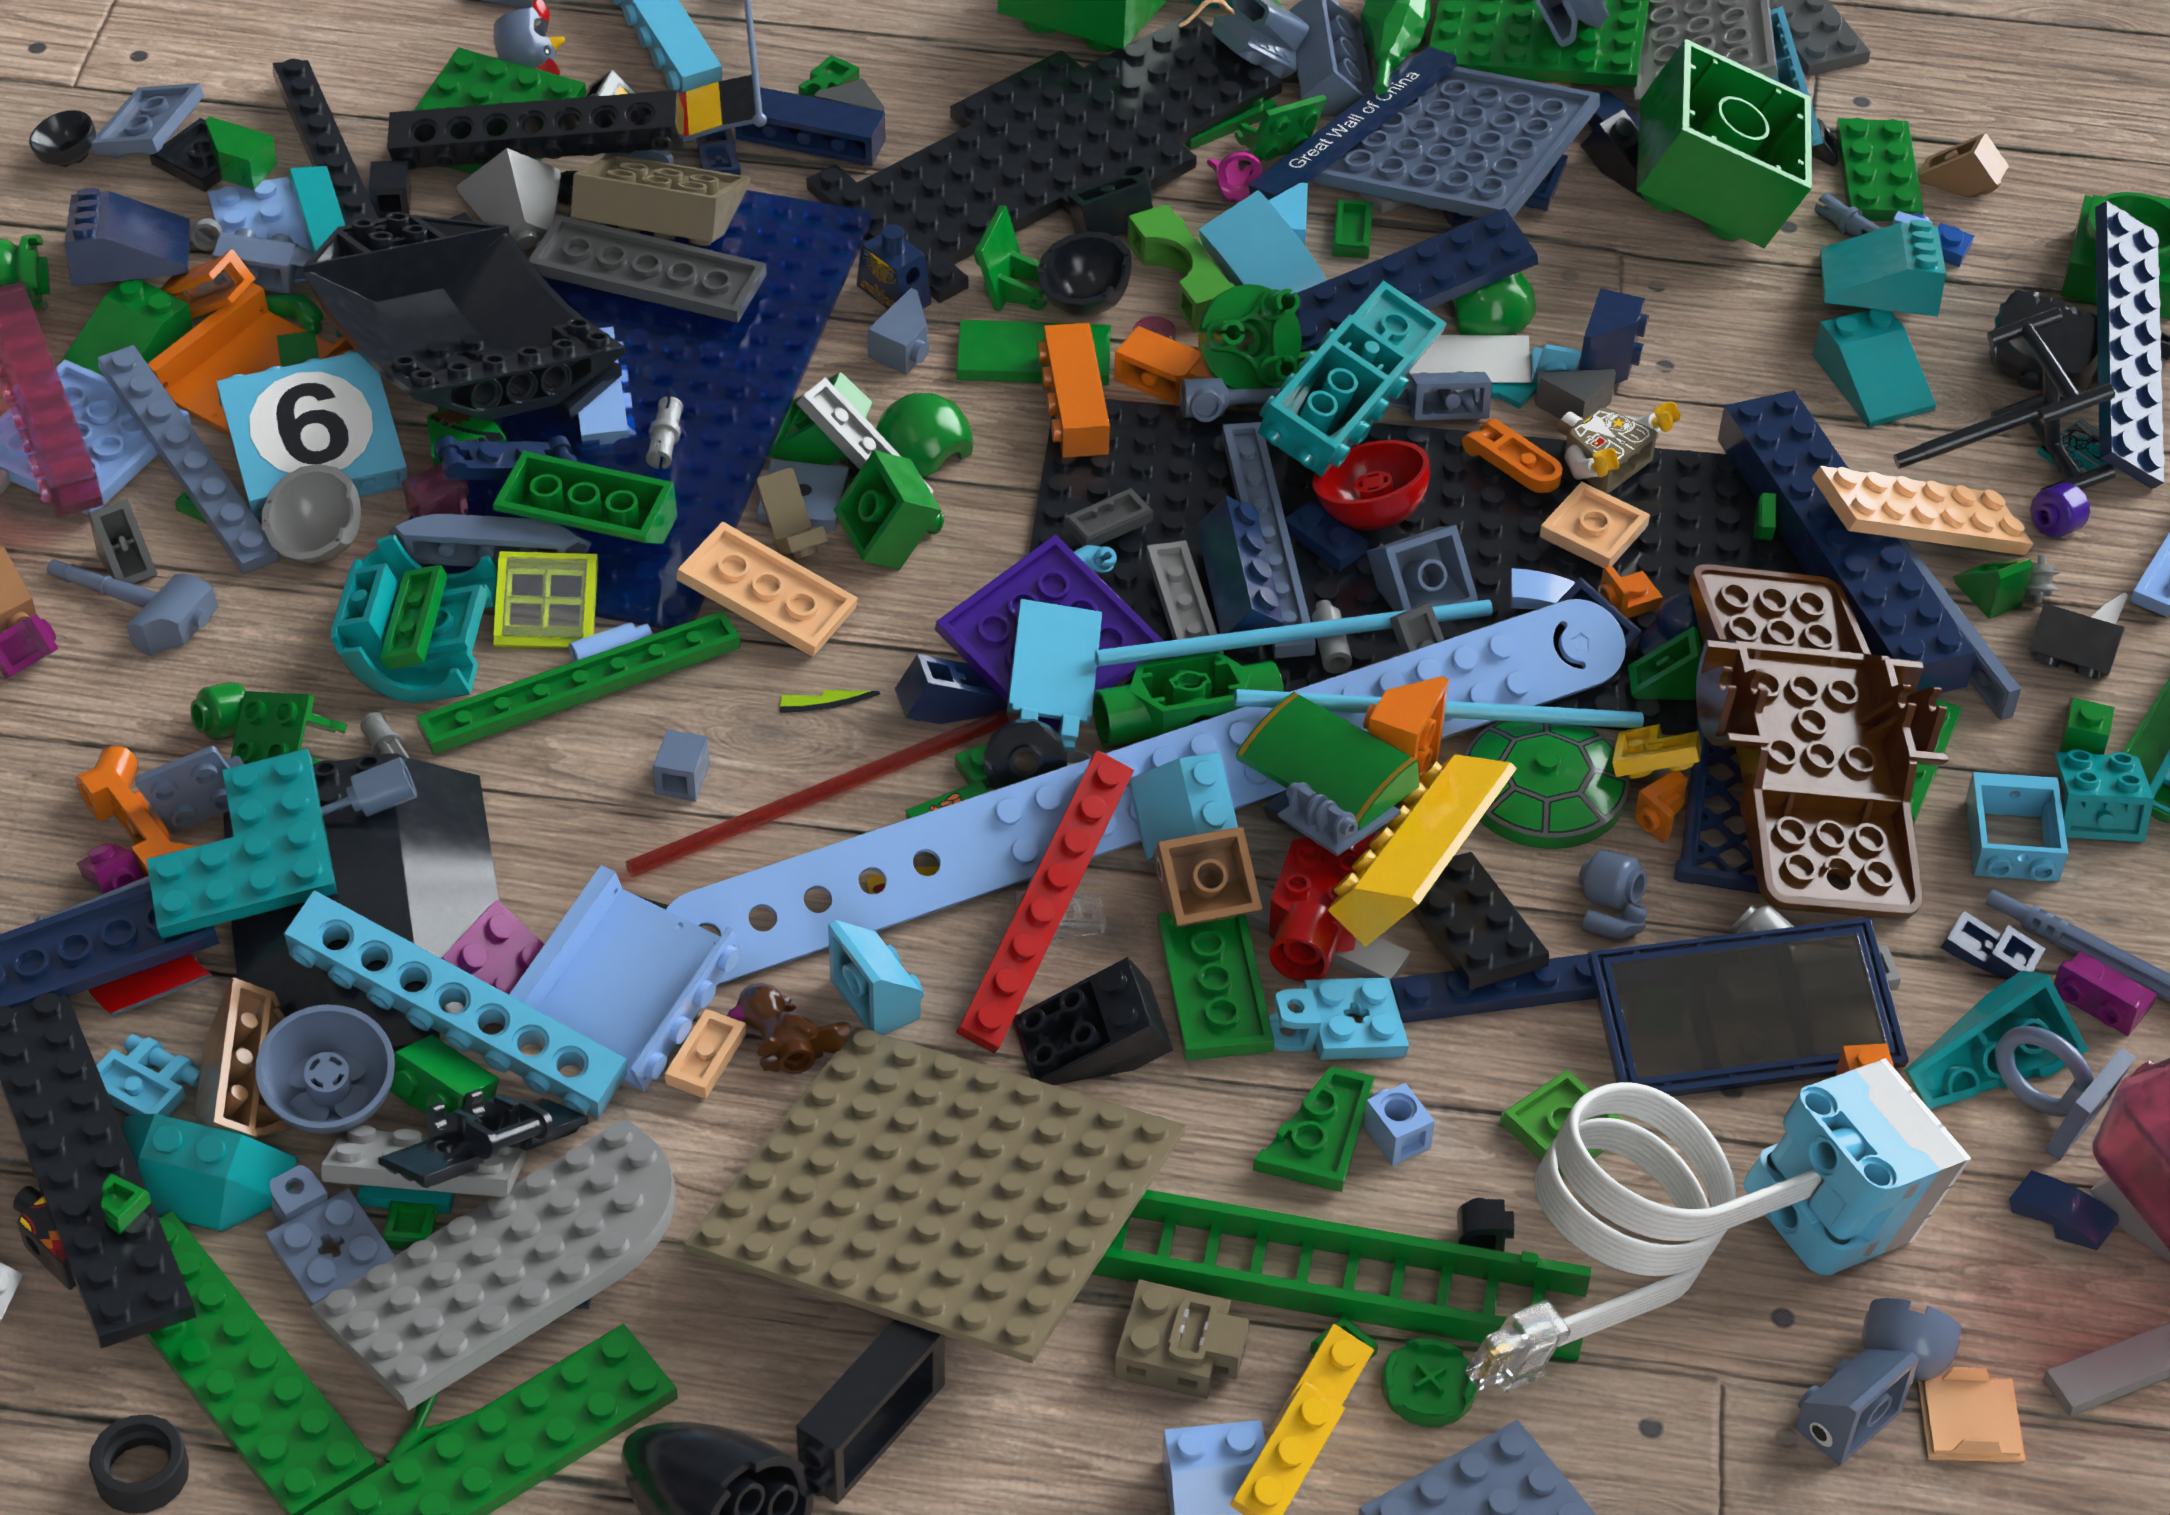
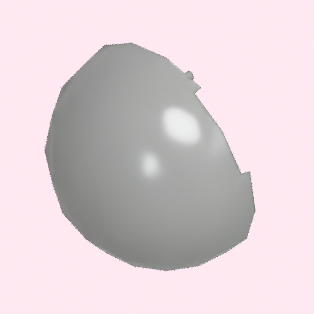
(312, 514)

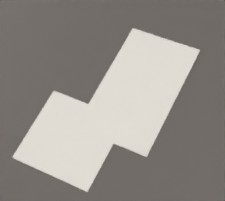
(1499, 356)

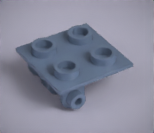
(1326, 822)

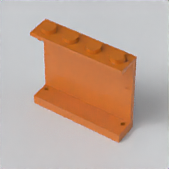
(227, 343)

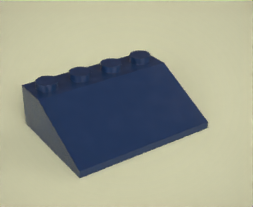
(123, 239)

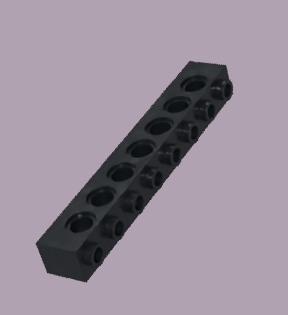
(537, 129)

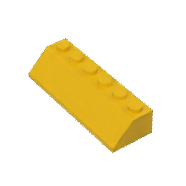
(1417, 844)

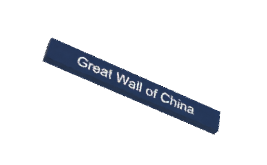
(1355, 123)

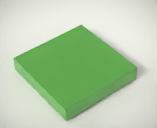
(1542, 1113)

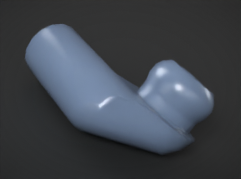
(1617, 927)

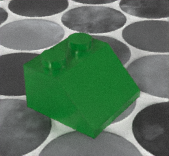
(804, 441)

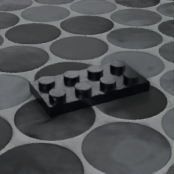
(1478, 925)

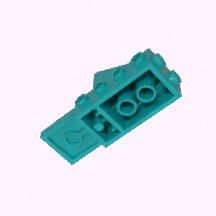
(1349, 380)

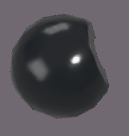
(1085, 272)

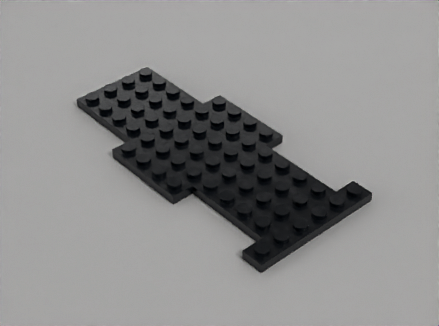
(1053, 135)

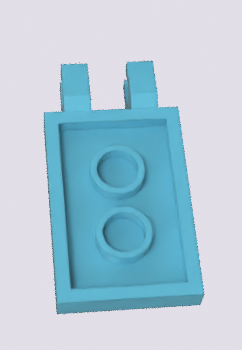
(1055, 665)

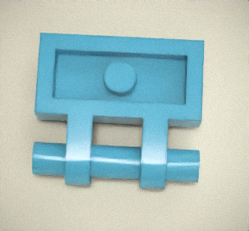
(140, 1089)

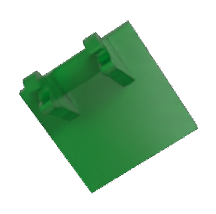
(1281, 128)
(1003, 263)
(276, 724)

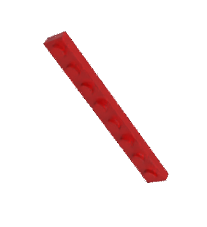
(1044, 902)

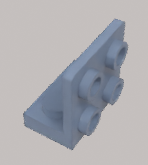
(188, 788)

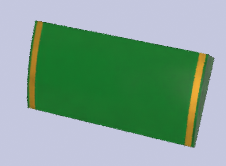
(1330, 755)

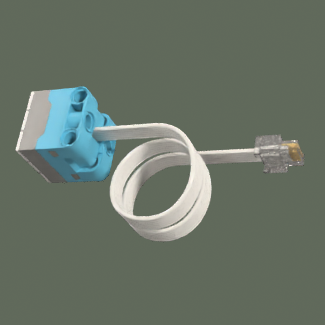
(1841, 1187)

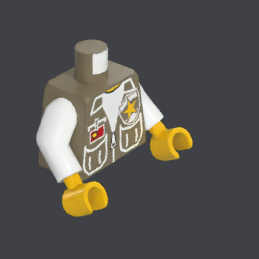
(1613, 446)

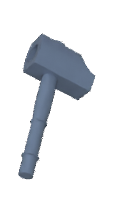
(167, 615)

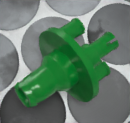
(1251, 336)

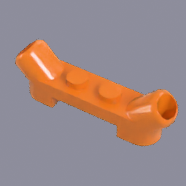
(109, 793)

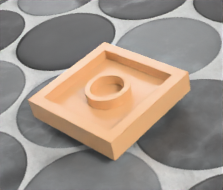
(1594, 525)

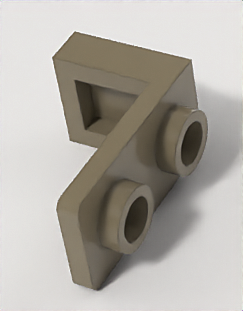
(788, 514)

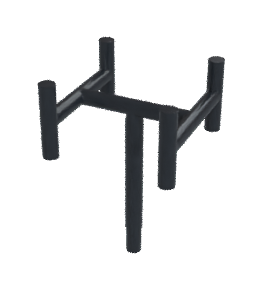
(2040, 411)

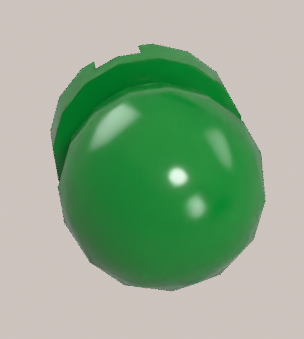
(25, 265)

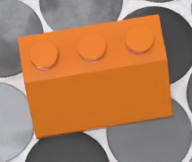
(1411, 720)

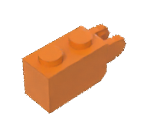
(1157, 364)

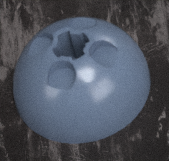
(323, 1049)

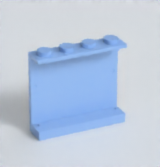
(627, 974)

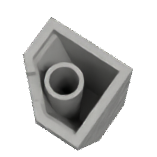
(516, 194)

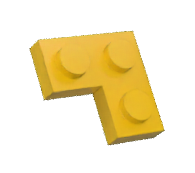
(1645, 750)

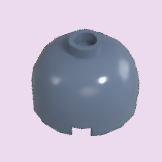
(1928, 1335)

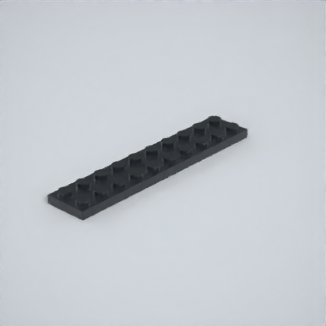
(73, 1147)

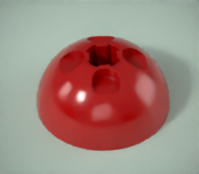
(1375, 485)

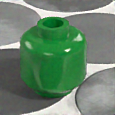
(218, 710)

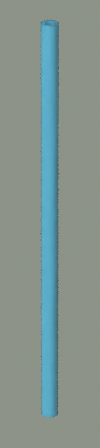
(1278, 634)
(1455, 709)

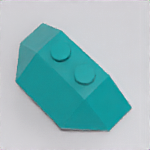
(204, 1171)

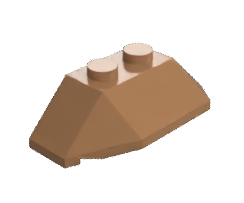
(227, 1079)

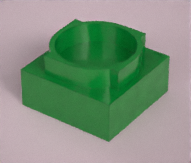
(2081, 267)

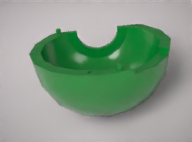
(1496, 308)
(926, 430)

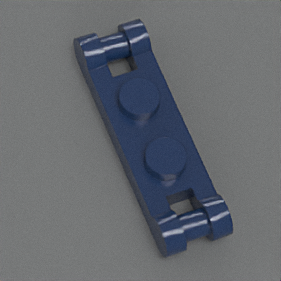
(492, 459)

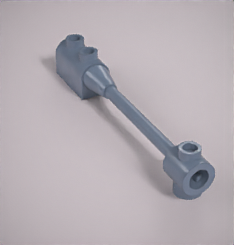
(272, 262)
(1425, 397)

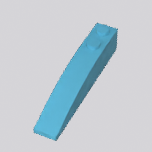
(1788, 65)

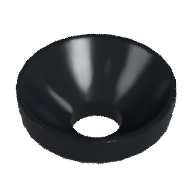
(63, 138)

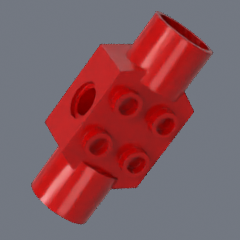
(1299, 914)

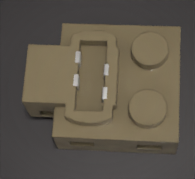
(1180, 1340)

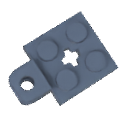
(309, 1222)

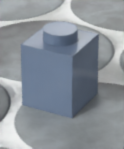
(681, 765)

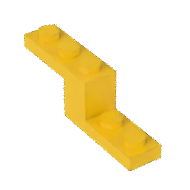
(1302, 1425)

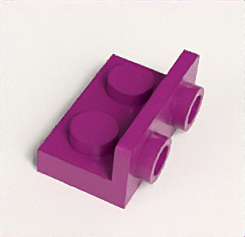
(2103, 992)

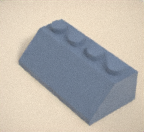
(1332, 56)

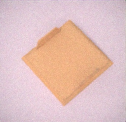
(1970, 1417)

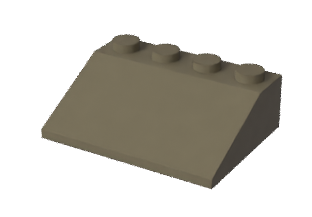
(657, 198)

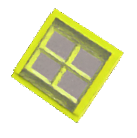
(544, 599)

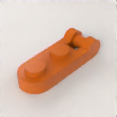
(1514, 456)

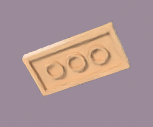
(767, 589)

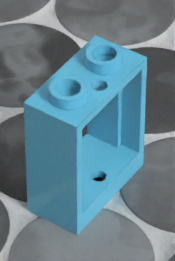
(2036, 798)

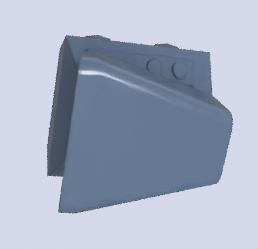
(1564, 14)
(1262, 34)

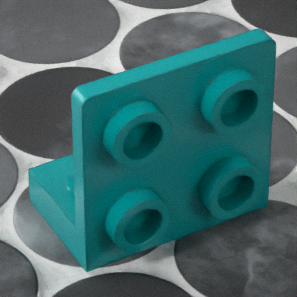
(2104, 796)

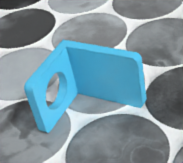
(1553, 359)

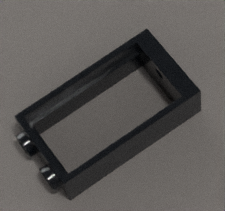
(869, 1408)

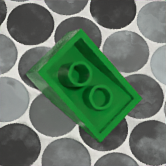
(131, 316)

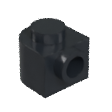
(1485, 1223)

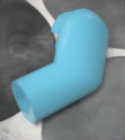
(1097, 558)

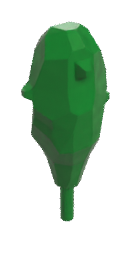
(1393, 32)

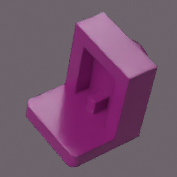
(25, 644)
(110, 867)

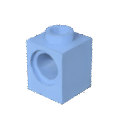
(1398, 1123)

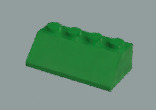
(589, 498)

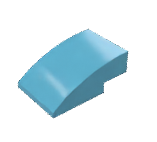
(1259, 247)

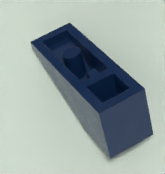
(945, 692)

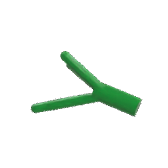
(417, 1432)

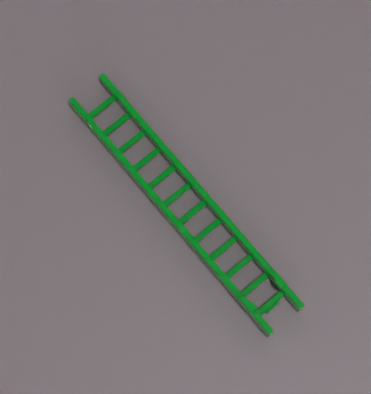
(1342, 1239)

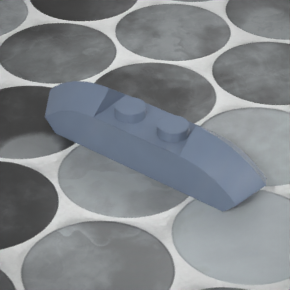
(465, 538)

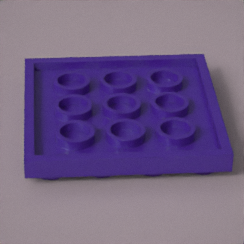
(986, 622)

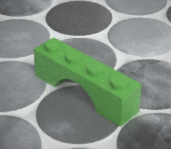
(1163, 240)

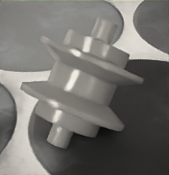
(2041, 579)

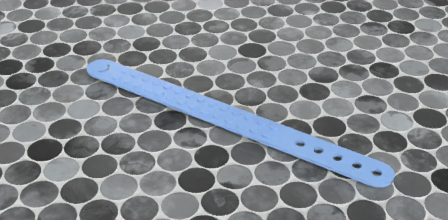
(1004, 833)

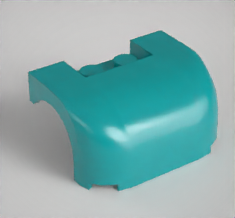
(367, 611)

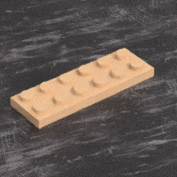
(1922, 510)

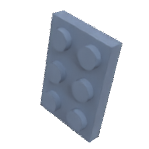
(147, 120)

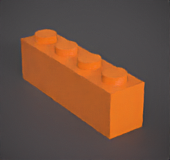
(1075, 390)

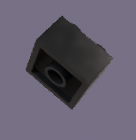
(2076, 640)

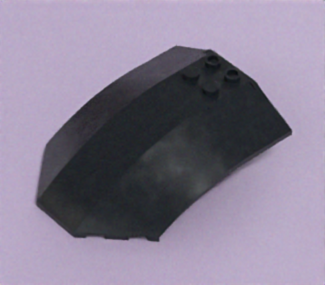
(408, 868)

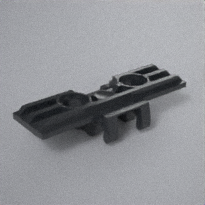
(478, 1135)

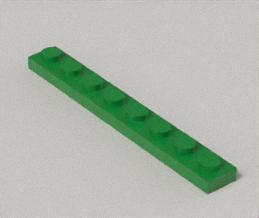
(578, 682)

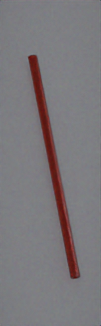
(815, 793)

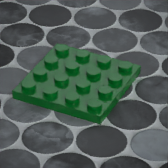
(486, 80)

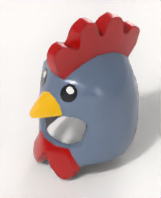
(522, 43)

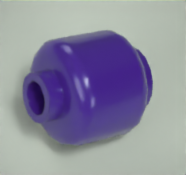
(2060, 510)

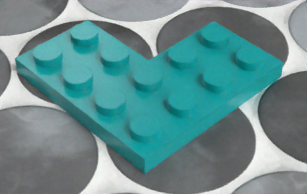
(268, 864)

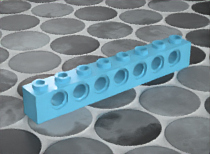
(325, 920)

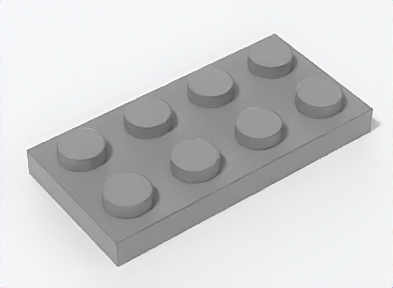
(357, 1155)

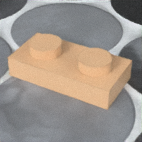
(705, 1053)

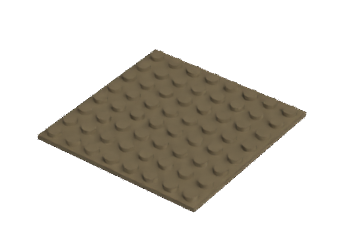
(939, 1193)

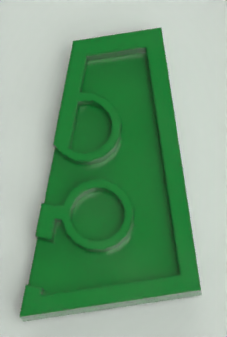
(1322, 1134)

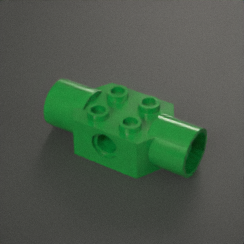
(1175, 695)

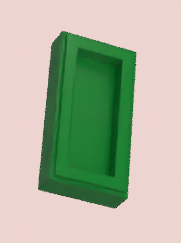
(1352, 229)

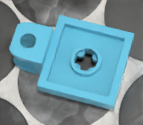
(1323, 1020)

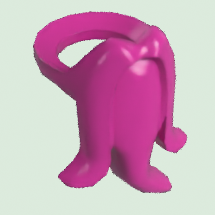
(1230, 180)

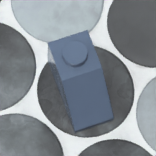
(900, 335)

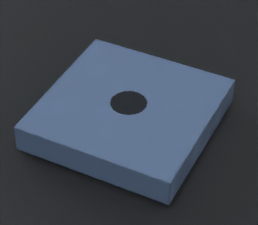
(820, 488)

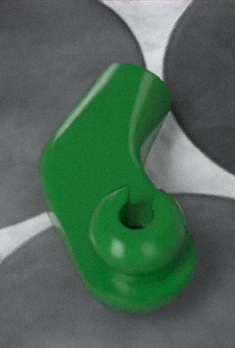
(297, 307)

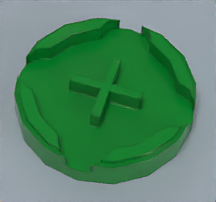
(1428, 1382)

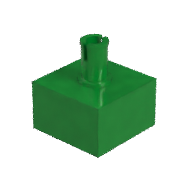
(888, 510)

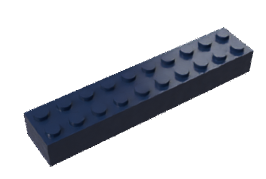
(1898, 612)

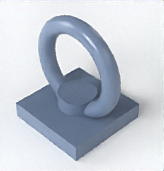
(2081, 1100)

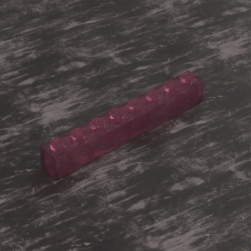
(43, 409)

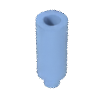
(607, 640)

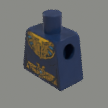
(892, 267)

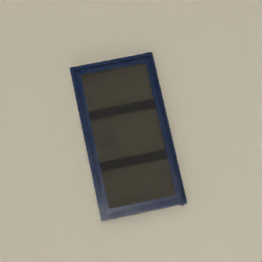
(1744, 1006)

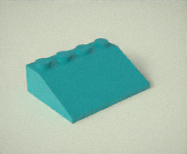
(1887, 269)

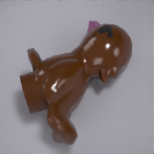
(787, 1037)

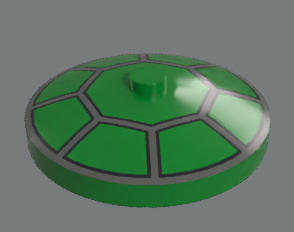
(1561, 784)

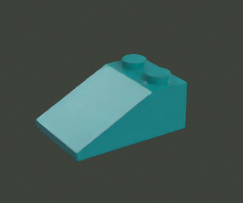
(1873, 366)

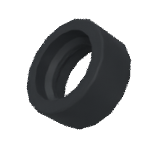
(128, 1434)

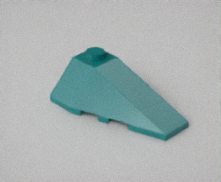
(1964, 1056)

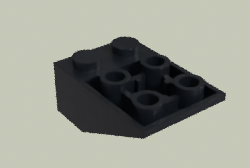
(1094, 1028)

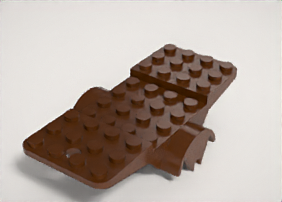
(1819, 739)

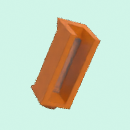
(211, 284)

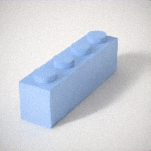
(606, 414)

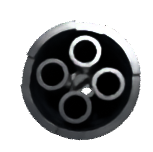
(711, 1472)

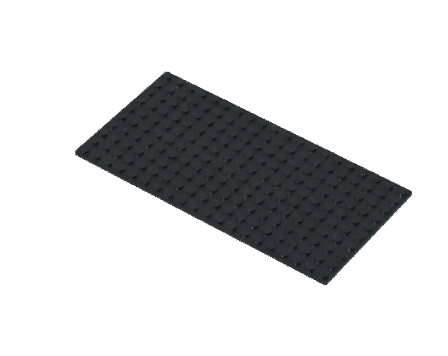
(1181, 471)

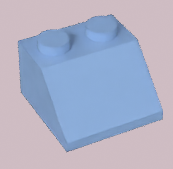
(1208, 1465)

